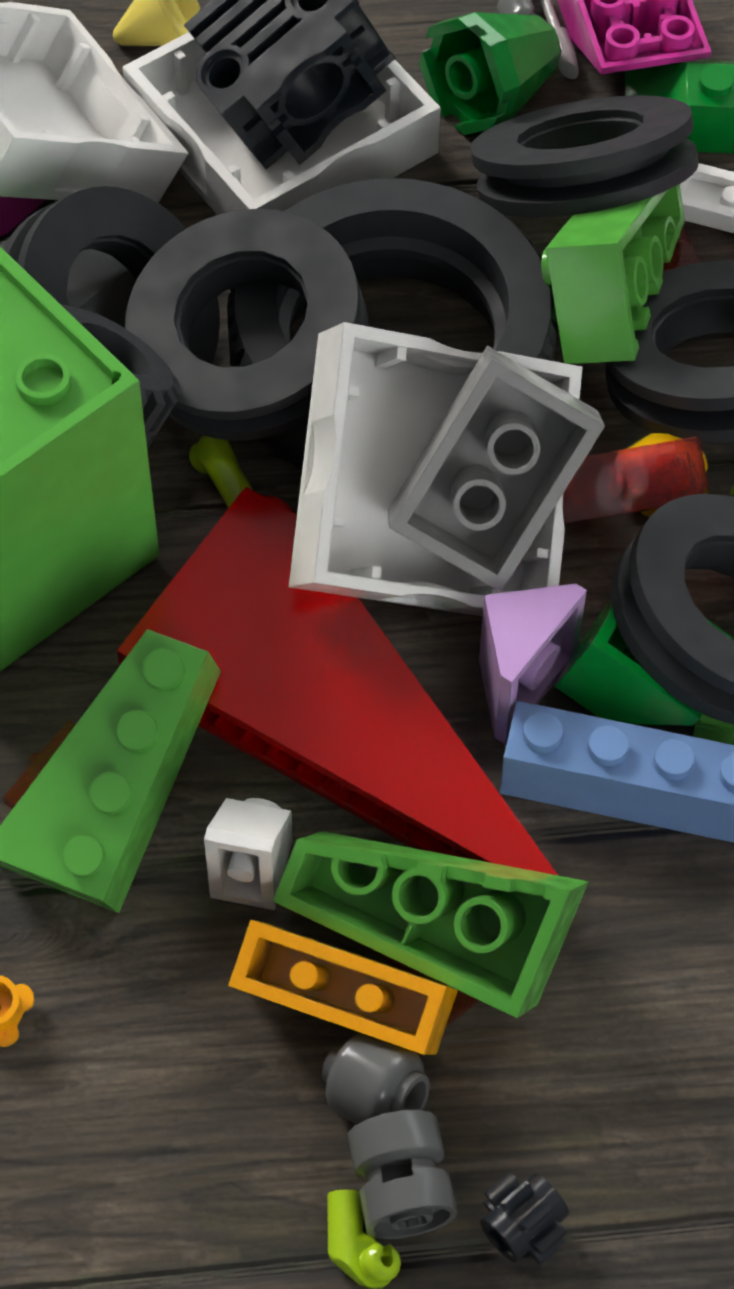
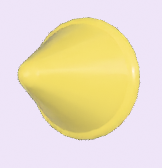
(154, 22)

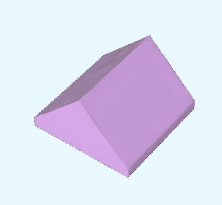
(526, 646)

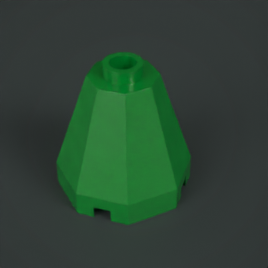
(488, 66)

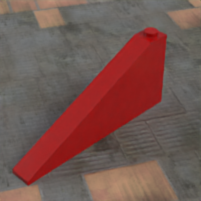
(327, 694)

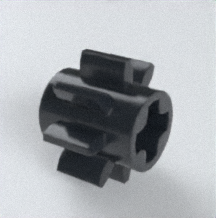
(524, 1217)

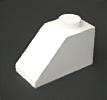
(248, 851)

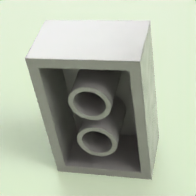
(494, 469)

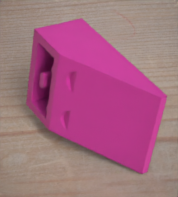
(635, 32)

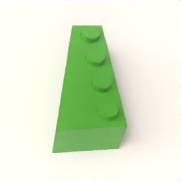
(605, 270)
(110, 778)
(442, 914)

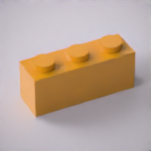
(343, 987)

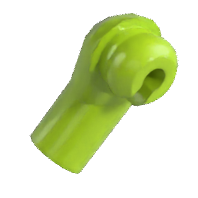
(219, 461)
(352, 1248)

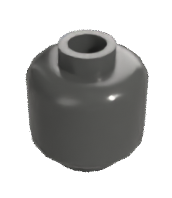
(373, 1079)

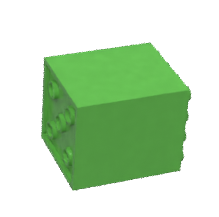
(70, 467)

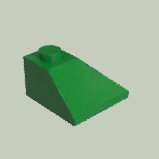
(704, 87)
(613, 683)

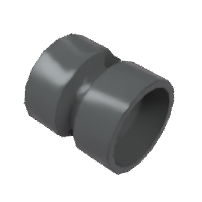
(399, 1162)

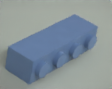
(620, 771)

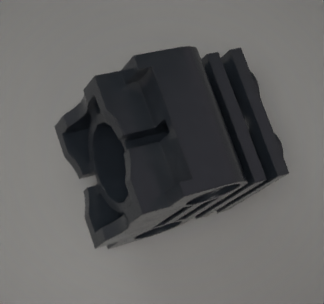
(287, 69)

